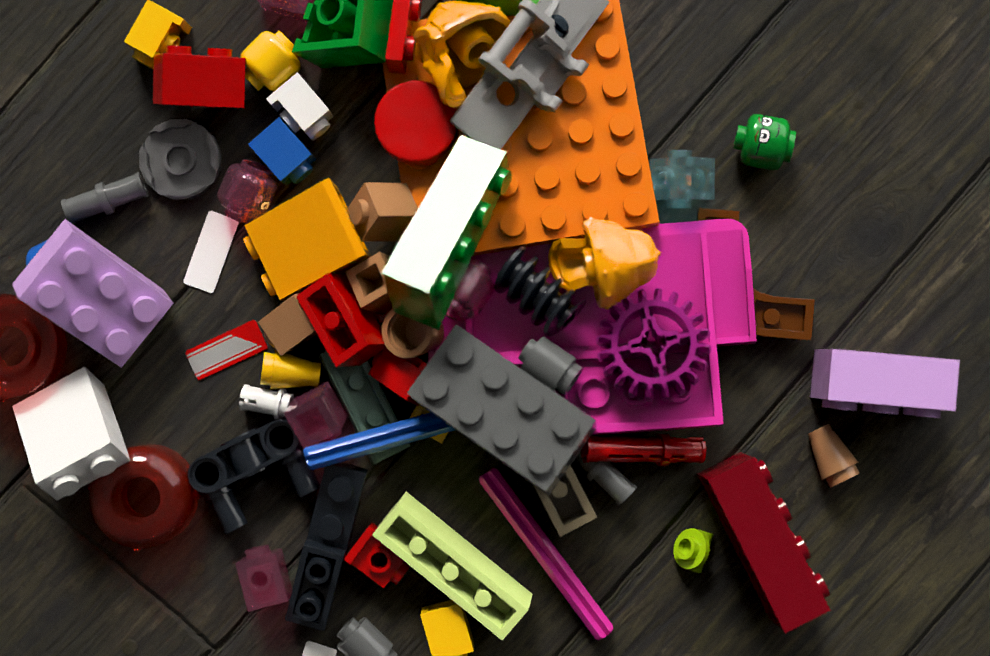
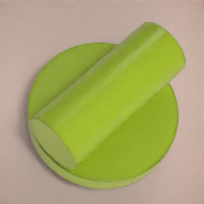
(692, 549)

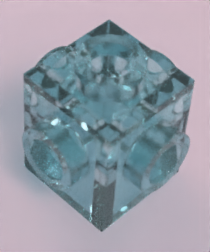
(674, 177)

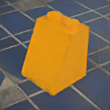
(305, 240)

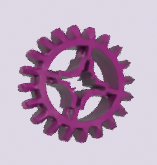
(672, 339)

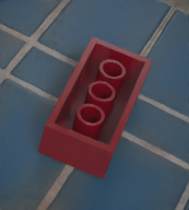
(764, 541)

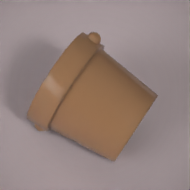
(408, 337)

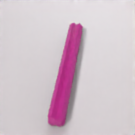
(546, 554)

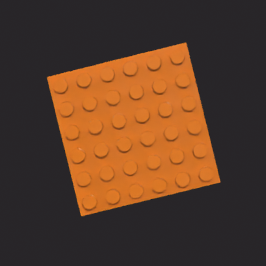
(568, 161)

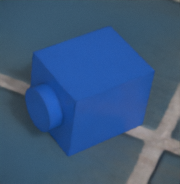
(283, 153)

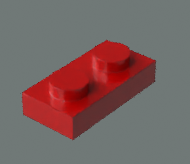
(400, 42)

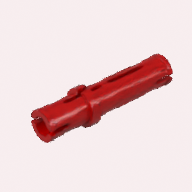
(656, 449)

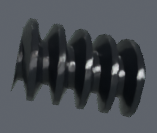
(536, 293)

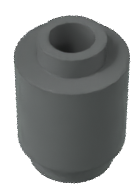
(550, 365)
(363, 639)

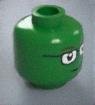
(765, 142)

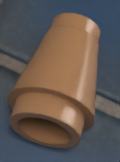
(832, 456)

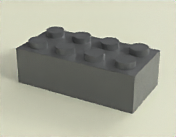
(502, 409)

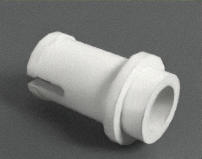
(265, 401)

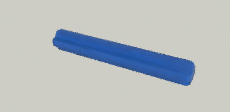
(374, 440)

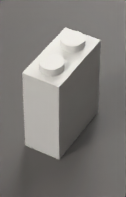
(70, 434)

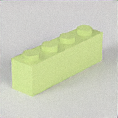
(454, 565)

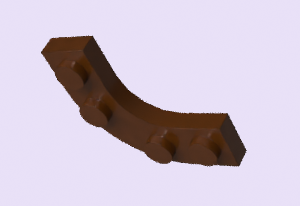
(773, 314)

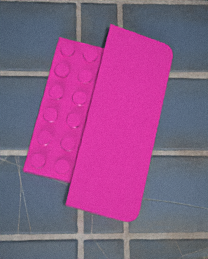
(698, 261)

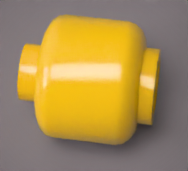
(270, 60)

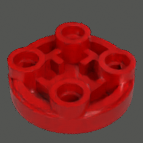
(415, 123)

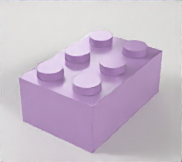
(92, 293)
(884, 382)

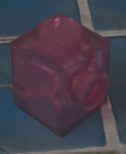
(316, 415)
(263, 577)

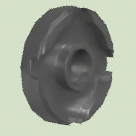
(180, 159)

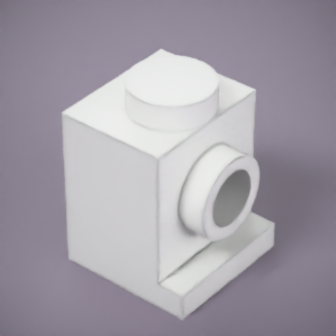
(301, 107)

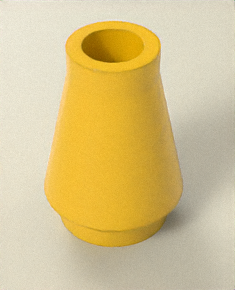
(288, 371)

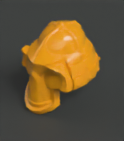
(454, 42)
(607, 259)

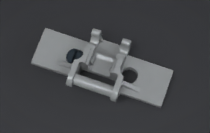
(535, 72)

